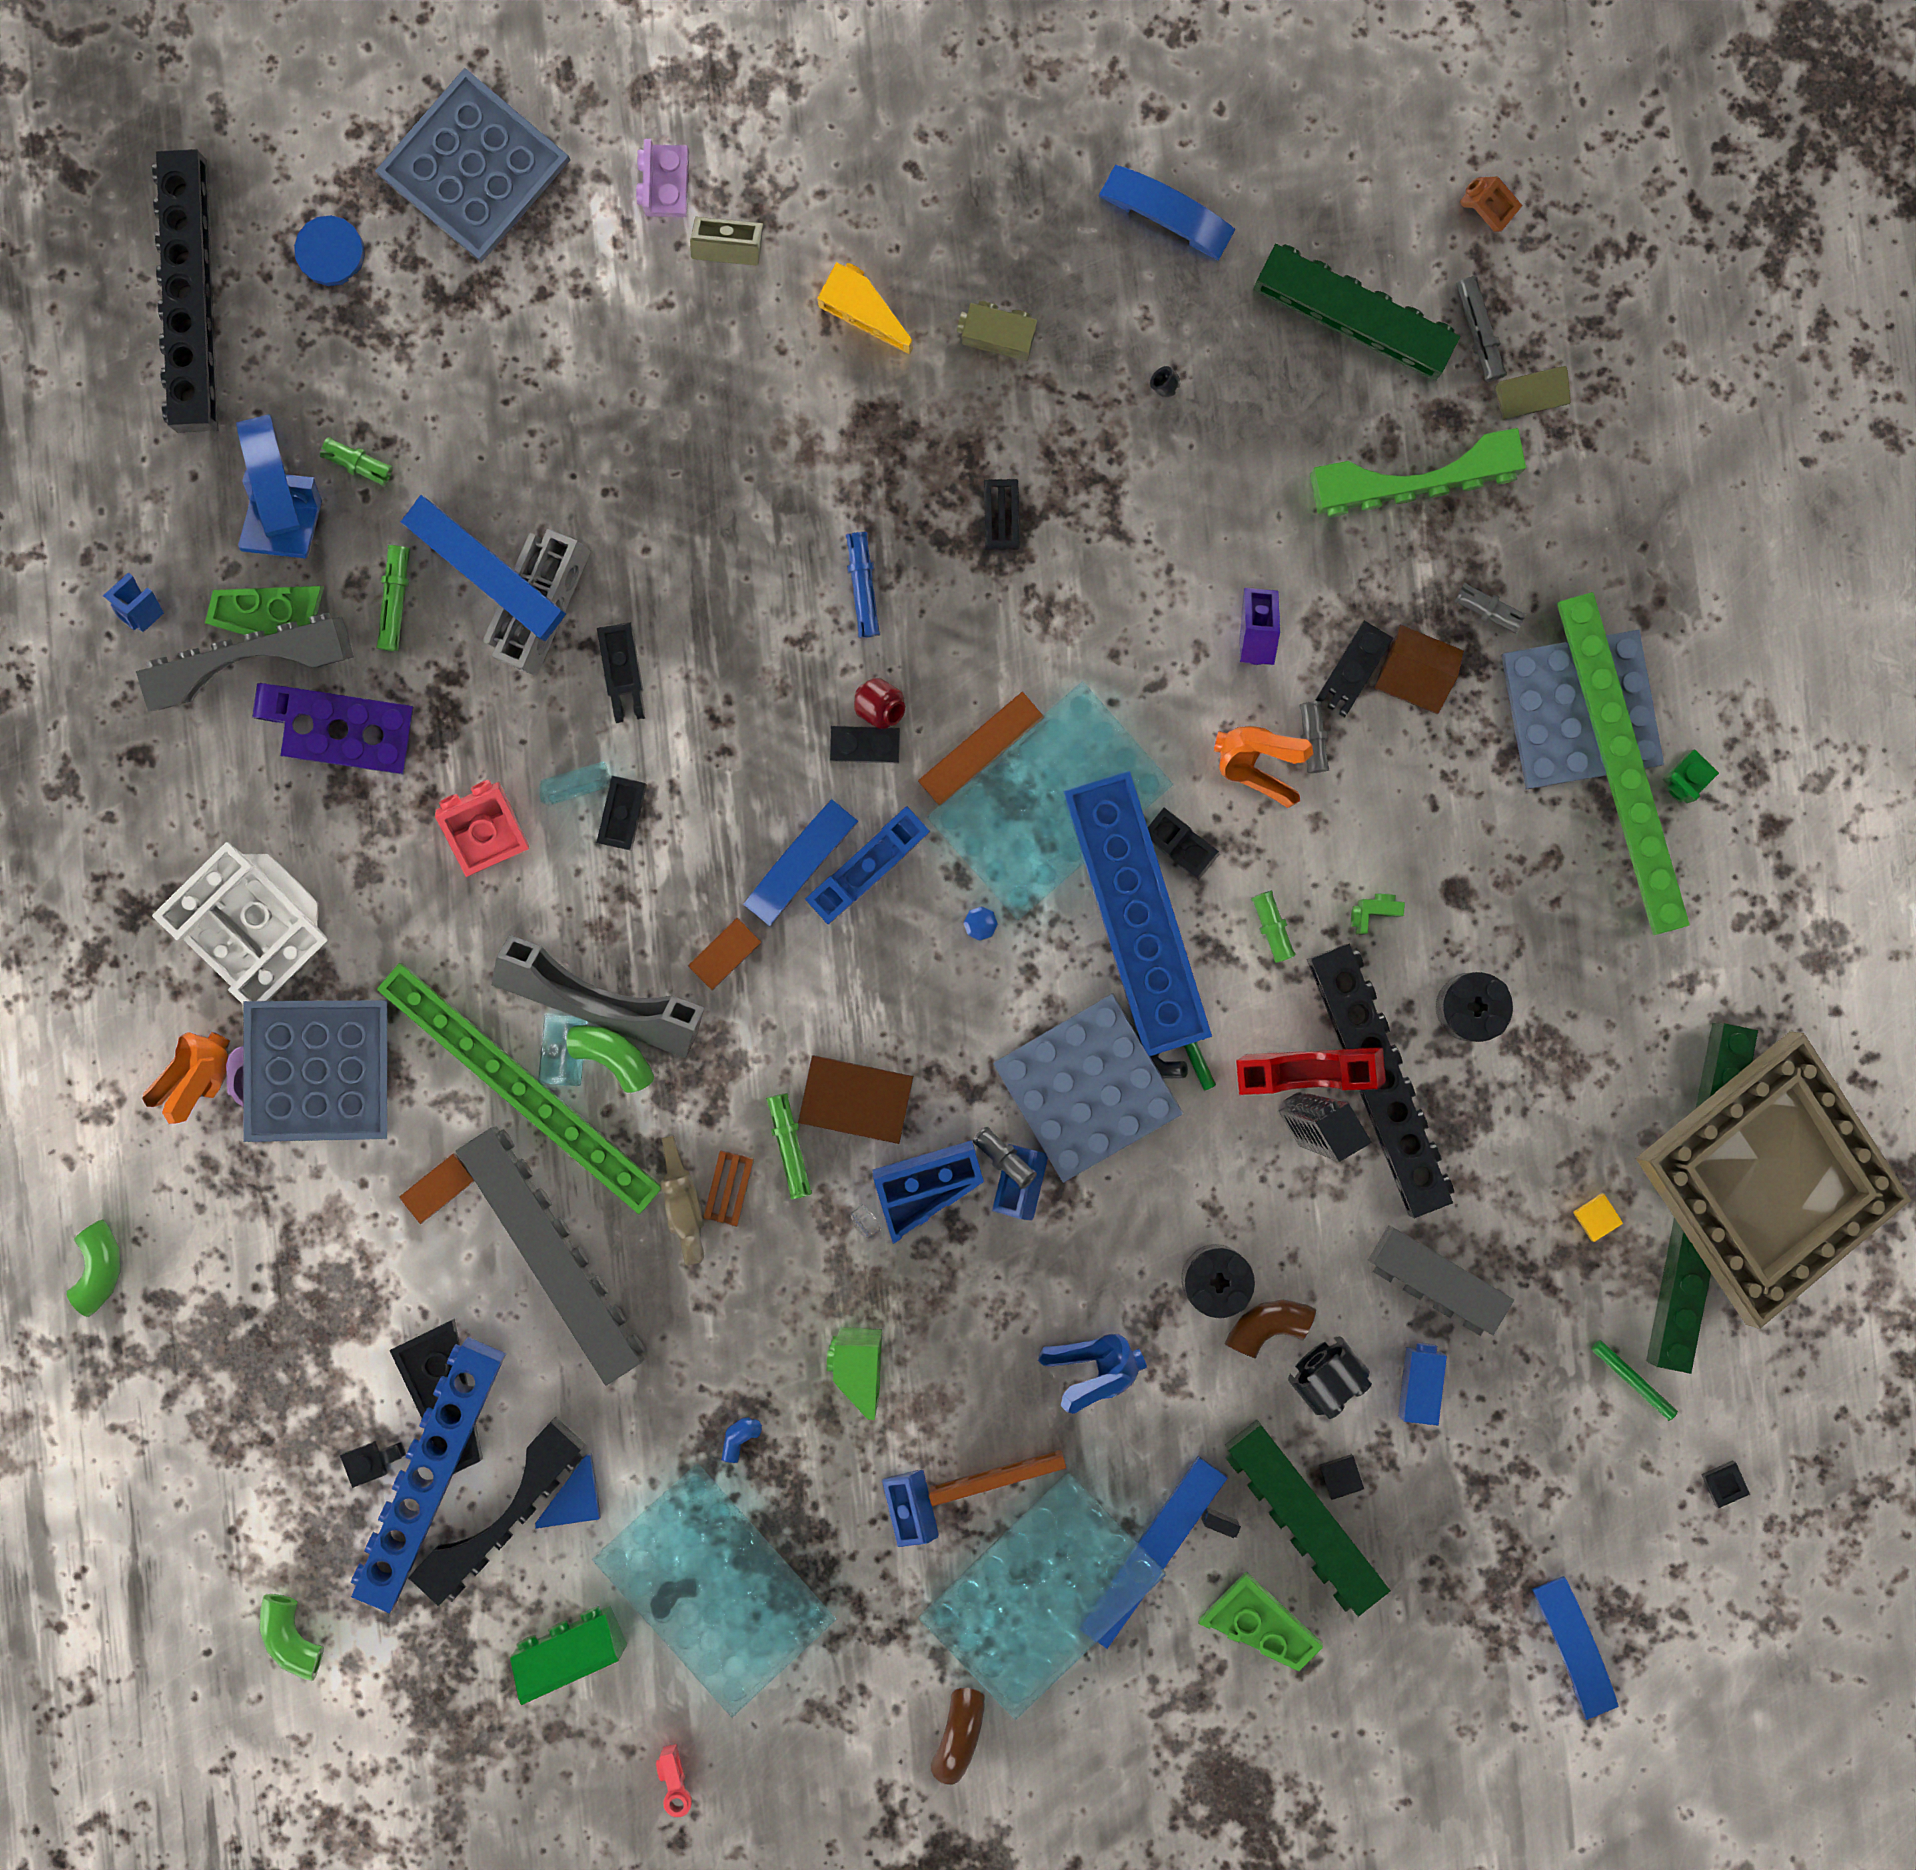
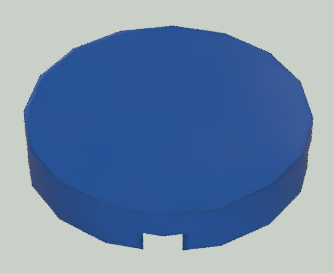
(329, 250)

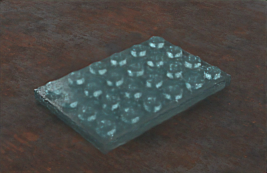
(1013, 812)
(714, 1589)
(1042, 1595)

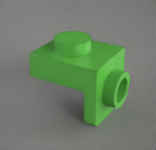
(1381, 906)

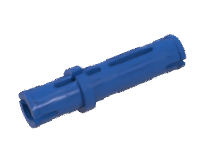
(862, 580)

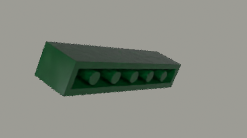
(1356, 311)
(1307, 1518)

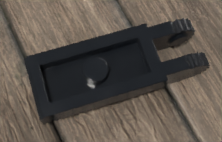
(621, 668)

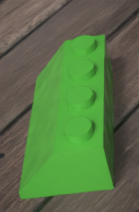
(856, 1366)

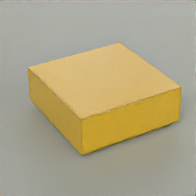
(1598, 1217)

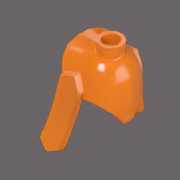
(1243, 746)
(194, 1071)

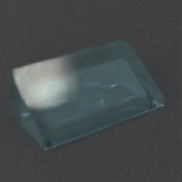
(574, 783)
(555, 1061)

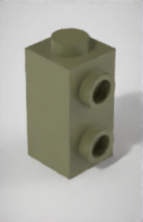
(997, 330)

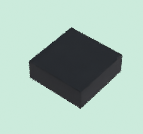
(1341, 1477)
(1725, 1484)
(1220, 1523)

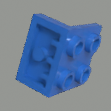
(288, 544)

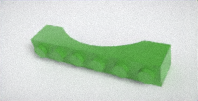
(1347, 485)

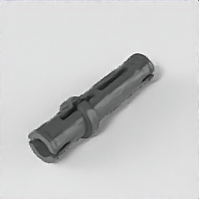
(1485, 342)

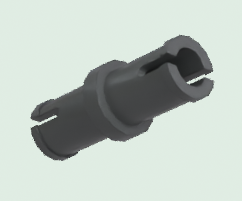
(1490, 607)
(1314, 732)
(1004, 1157)

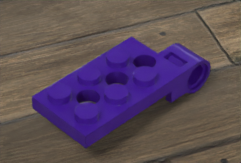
(285, 704)

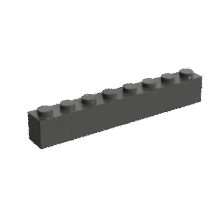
(551, 1255)

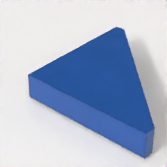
(576, 1499)

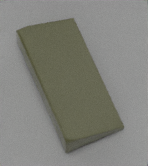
(726, 241)
(1534, 392)

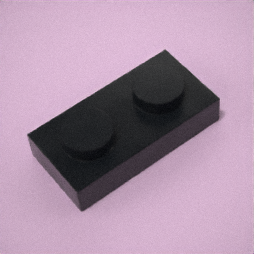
(864, 744)
(621, 813)

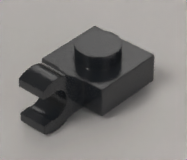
(369, 1462)

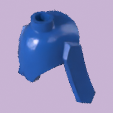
(1115, 1363)

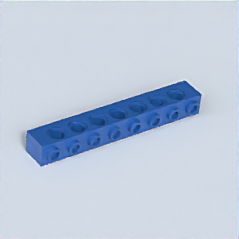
(383, 1588)

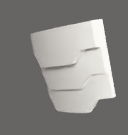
(245, 921)

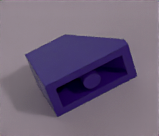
(1259, 626)

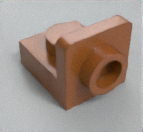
(1491, 201)

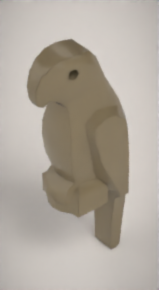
(682, 1204)

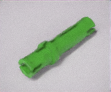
(393, 597)
(789, 1147)

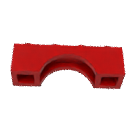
(1309, 1069)

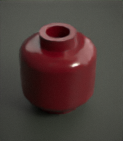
(879, 703)

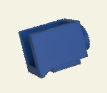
(132, 606)

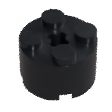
(1494, 1002)
(1232, 1295)
(1330, 1377)

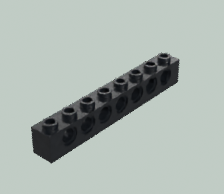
(168, 172)
(1324, 1125)
(1416, 1198)

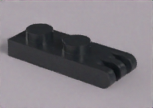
(1355, 667)

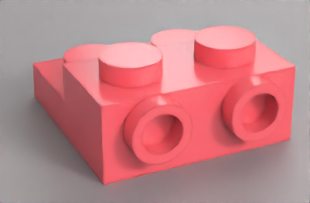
(481, 827)

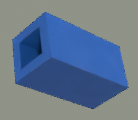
(1422, 1384)

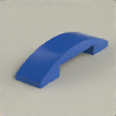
(1169, 209)
(267, 475)
(800, 862)
(868, 865)
(1576, 1647)

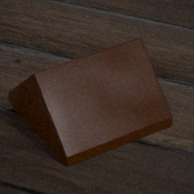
(1419, 669)

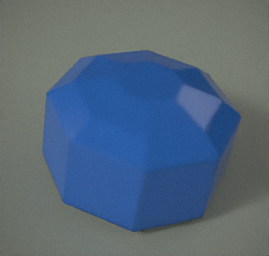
(980, 923)

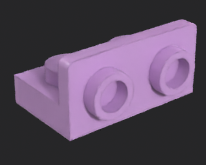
(664, 179)

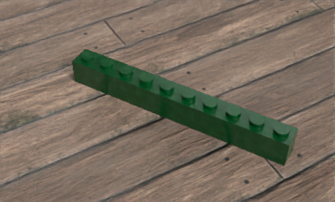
(1685, 1273)

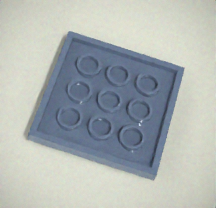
(473, 165)
(1553, 718)
(314, 1070)
(1088, 1088)

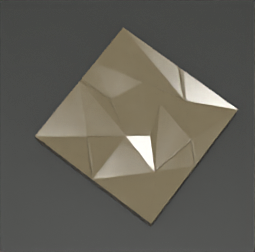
(1774, 1179)

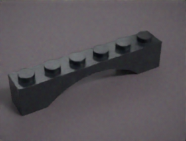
(450, 1563)

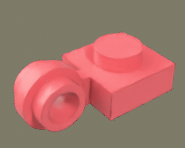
(671, 1771)

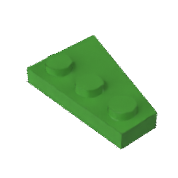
(263, 608)
(1261, 1621)

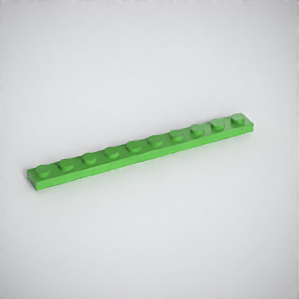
(1623, 763)
(519, 1088)

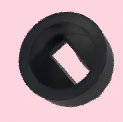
(1172, 381)

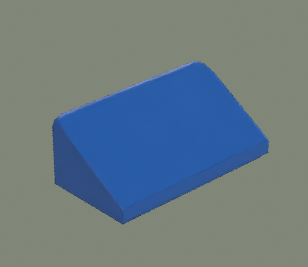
(1012, 1199)
(910, 1508)

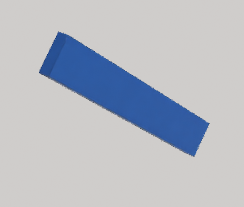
(483, 568)
(1175, 1522)

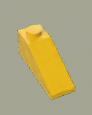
(856, 301)

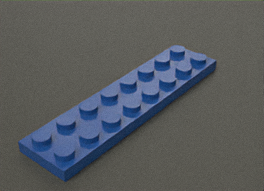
(1137, 913)

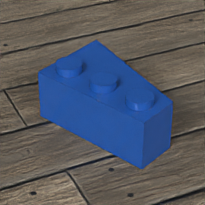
(924, 1185)

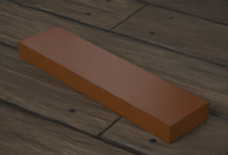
(980, 748)
(996, 1477)

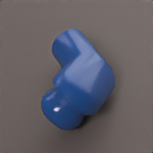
(738, 1434)

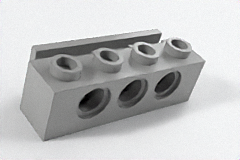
(565, 563)

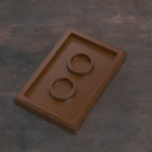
(855, 1099)

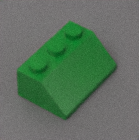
(566, 1653)

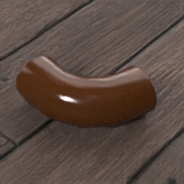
(1268, 1321)
(959, 1736)

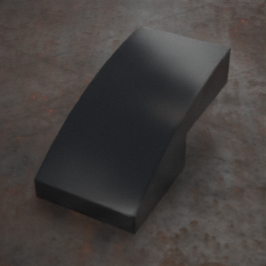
(1181, 844)

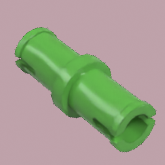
(356, 461)
(1273, 926)

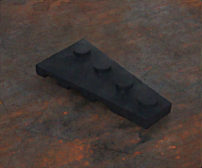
(421, 1367)

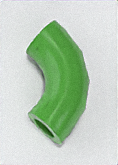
(613, 1052)
(100, 1271)
(284, 1641)

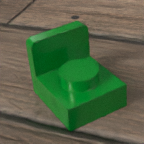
(1689, 777)

